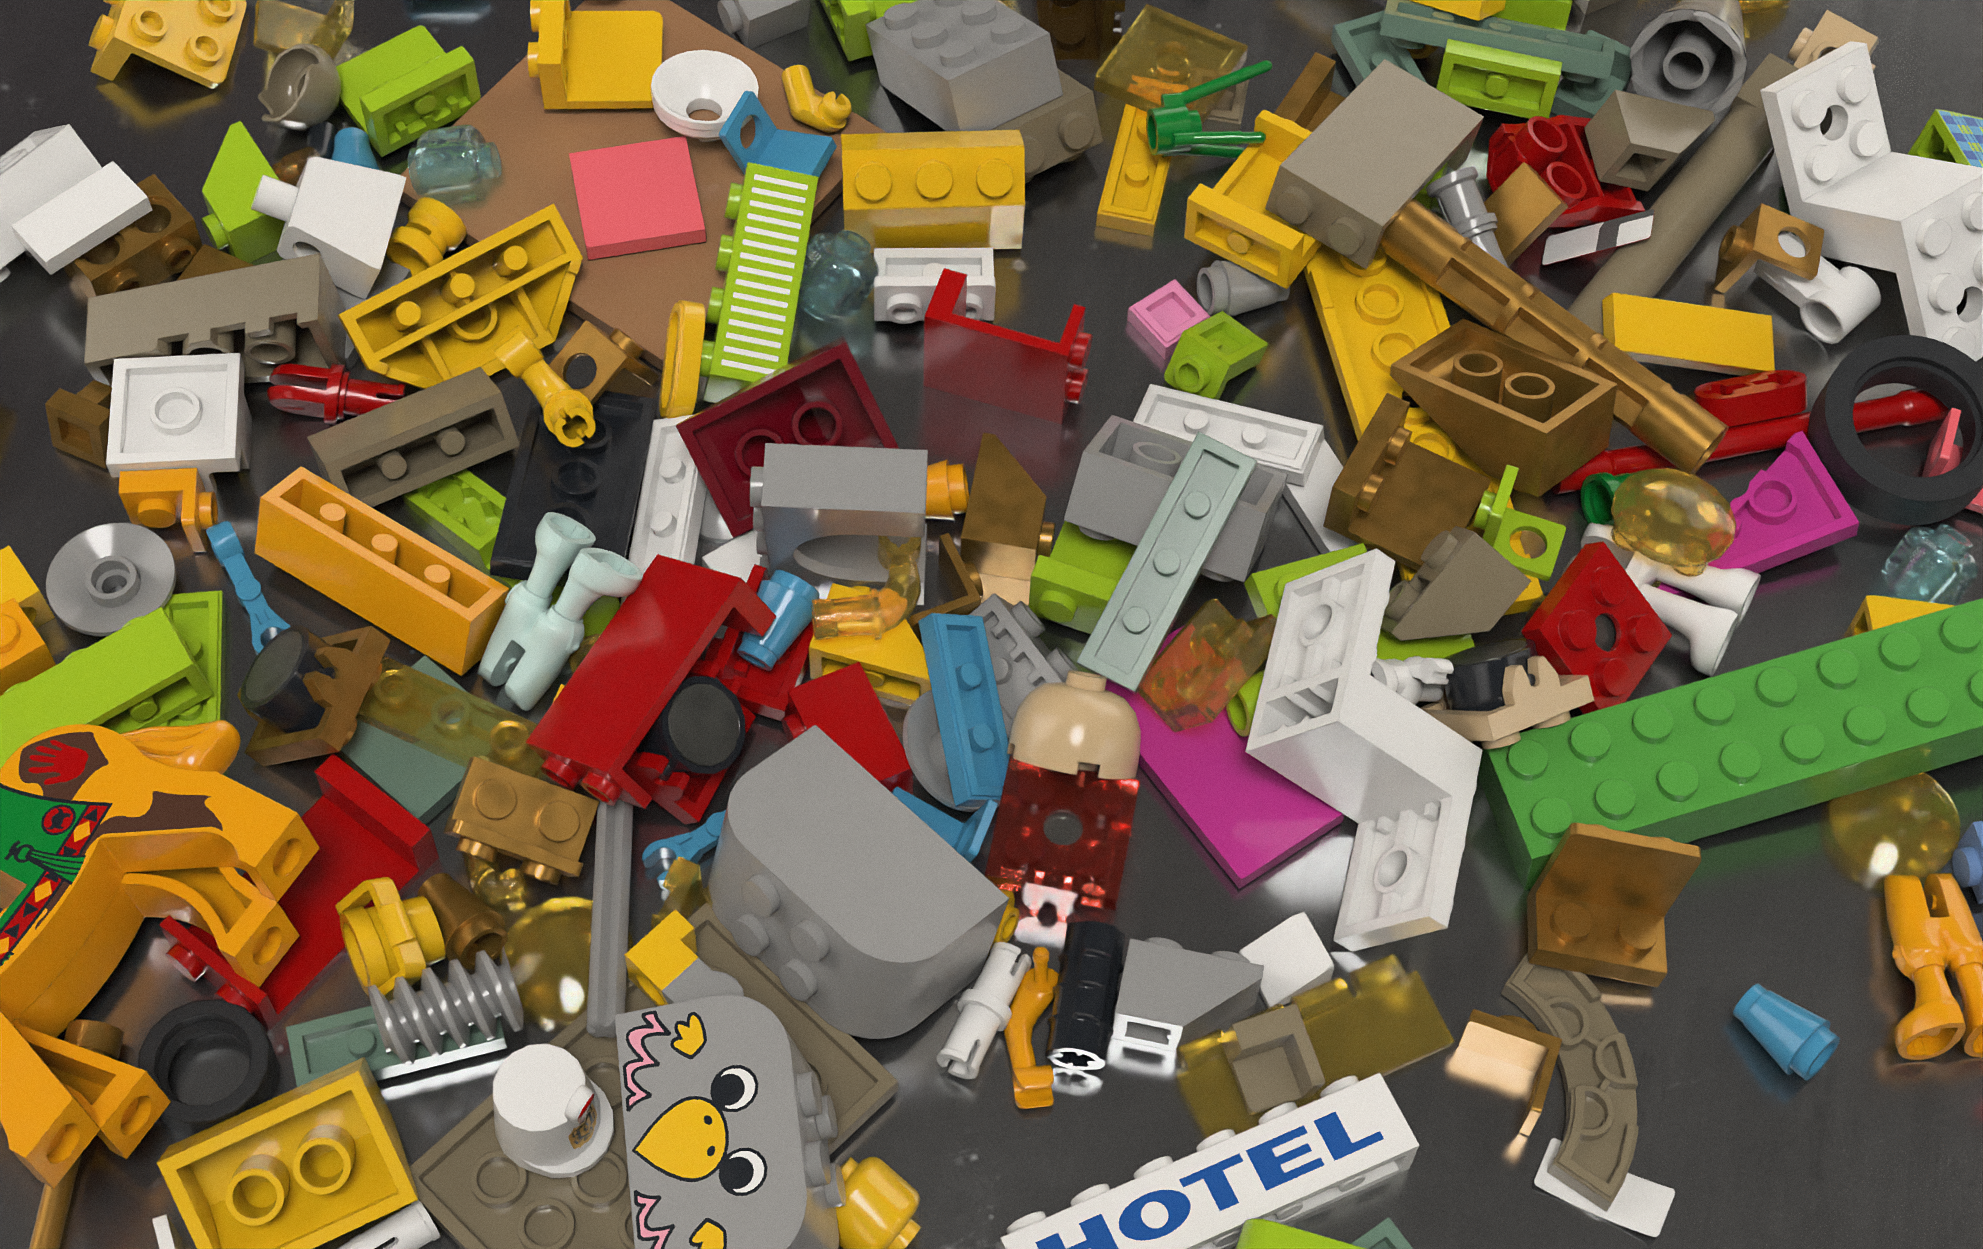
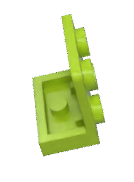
(1077, 578)

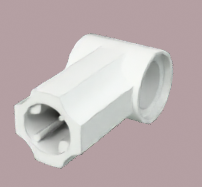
(1831, 301)

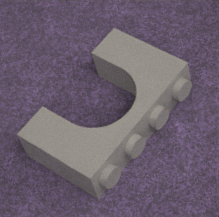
(828, 504)

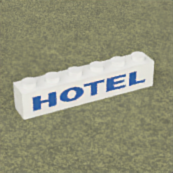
(1269, 1173)

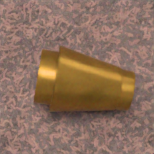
(464, 920)

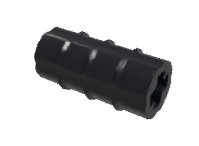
(1085, 995)

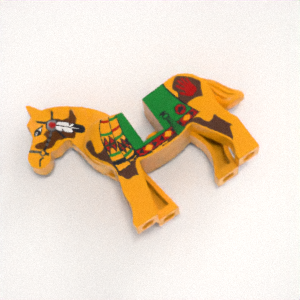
(89, 847)

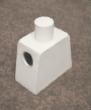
(335, 212)

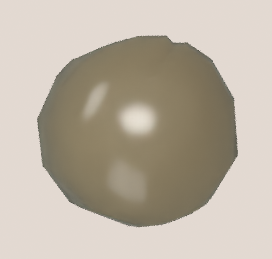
(301, 88)

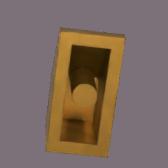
(1004, 516)

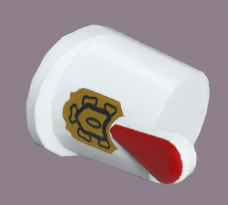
(550, 1112)

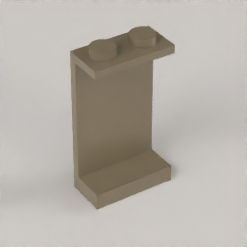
(1371, 160)

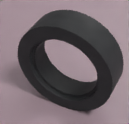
(1857, 474)

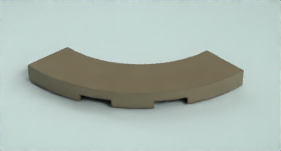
(1595, 1075)

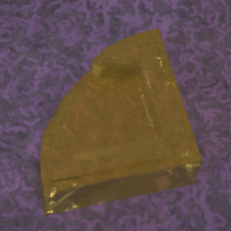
(685, 885)

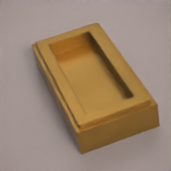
(1523, 210)

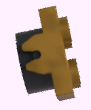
(309, 691)

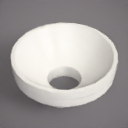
(700, 82)

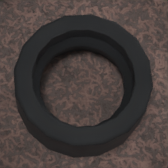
(196, 1021)

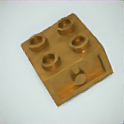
(1399, 492)
(1606, 903)

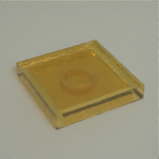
(1167, 57)

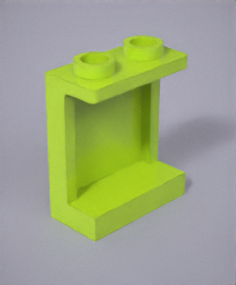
(1503, 78)

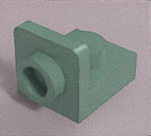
(1586, 99)

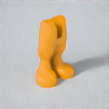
(1932, 934)

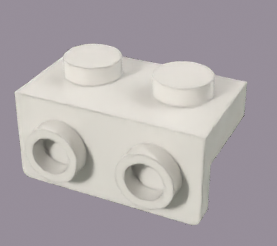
(912, 274)

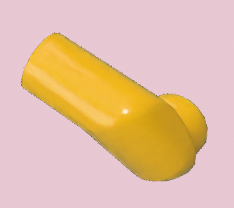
(809, 108)

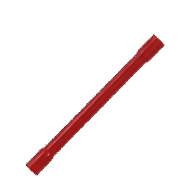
(1905, 408)

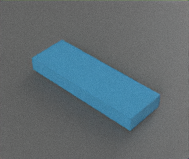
(966, 706)

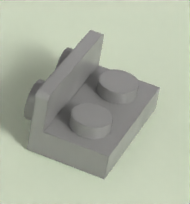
(1018, 653)

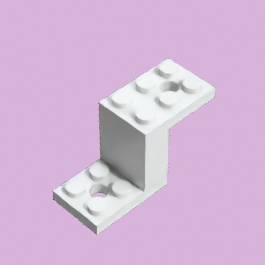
(1878, 203)
(1365, 753)

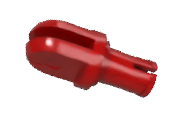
(328, 392)

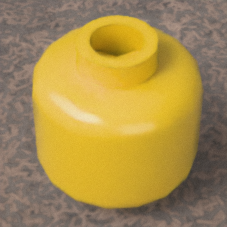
(876, 1207)

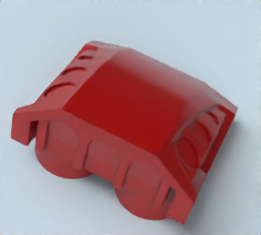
(1563, 159)

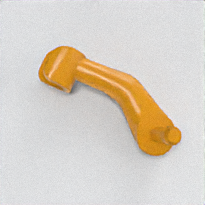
(1033, 996)

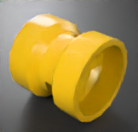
(427, 235)

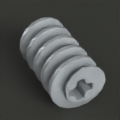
(447, 1007)

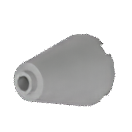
(1692, 55)

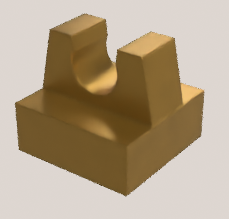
(81, 421)

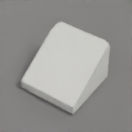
(1291, 960)

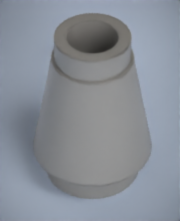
(1235, 289)

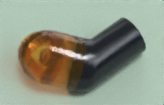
(319, 144)

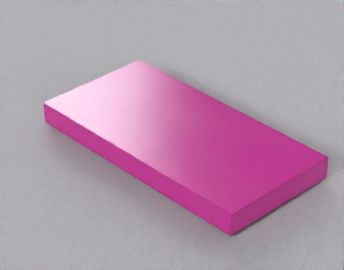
(1226, 796)

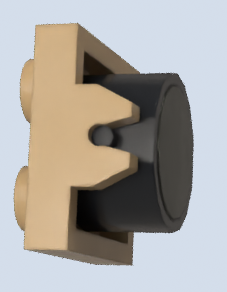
(1505, 690)

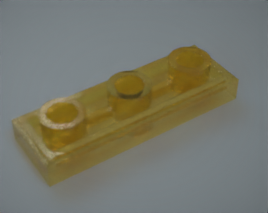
(419, 706)

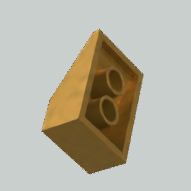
(1510, 404)

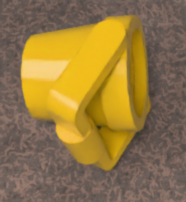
(389, 938)

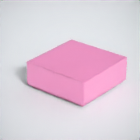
(1165, 316)

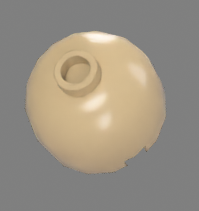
(1077, 728)

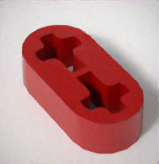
(1754, 396)

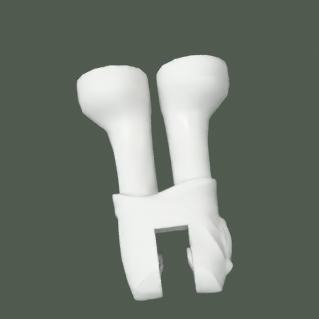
(1705, 626)

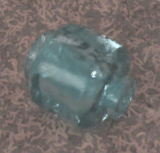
(454, 165)
(836, 275)
(1930, 566)

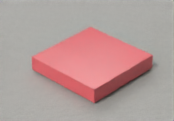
(637, 197)

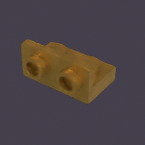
(520, 819)

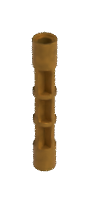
(1520, 311)

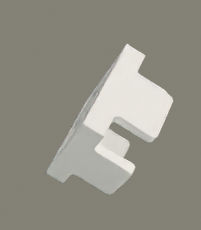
(179, 415)

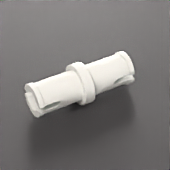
(984, 1010)

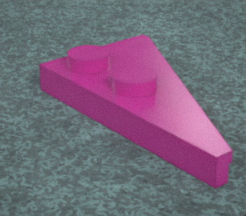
(1785, 514)

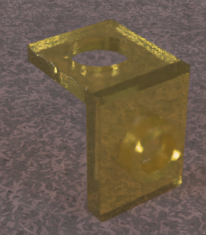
(285, 25)

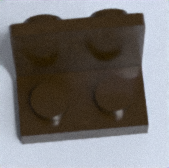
(1081, 31)

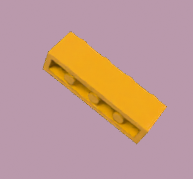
(379, 569)

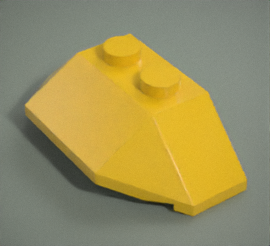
(467, 303)

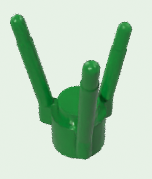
(1178, 131)

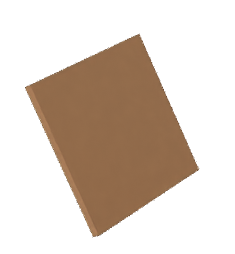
(534, 150)

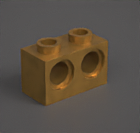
(143, 251)

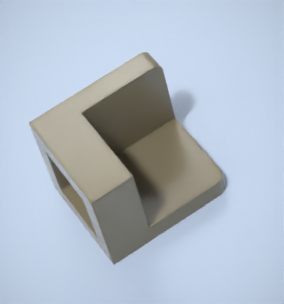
(1272, 1059)

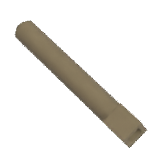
(1690, 200)

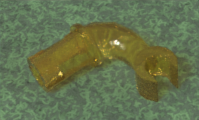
(879, 609)

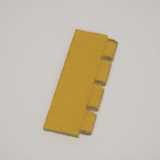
(1371, 1034)

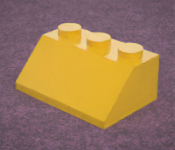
(935, 188)
(293, 1167)

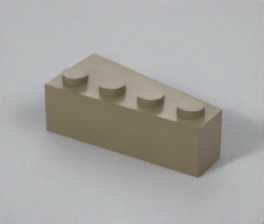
(262, 311)

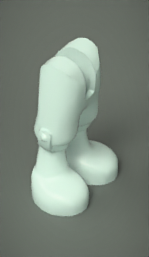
(537, 640)

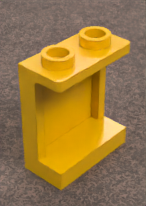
(1233, 214)

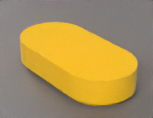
(682, 359)

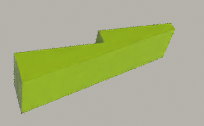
(469, 517)

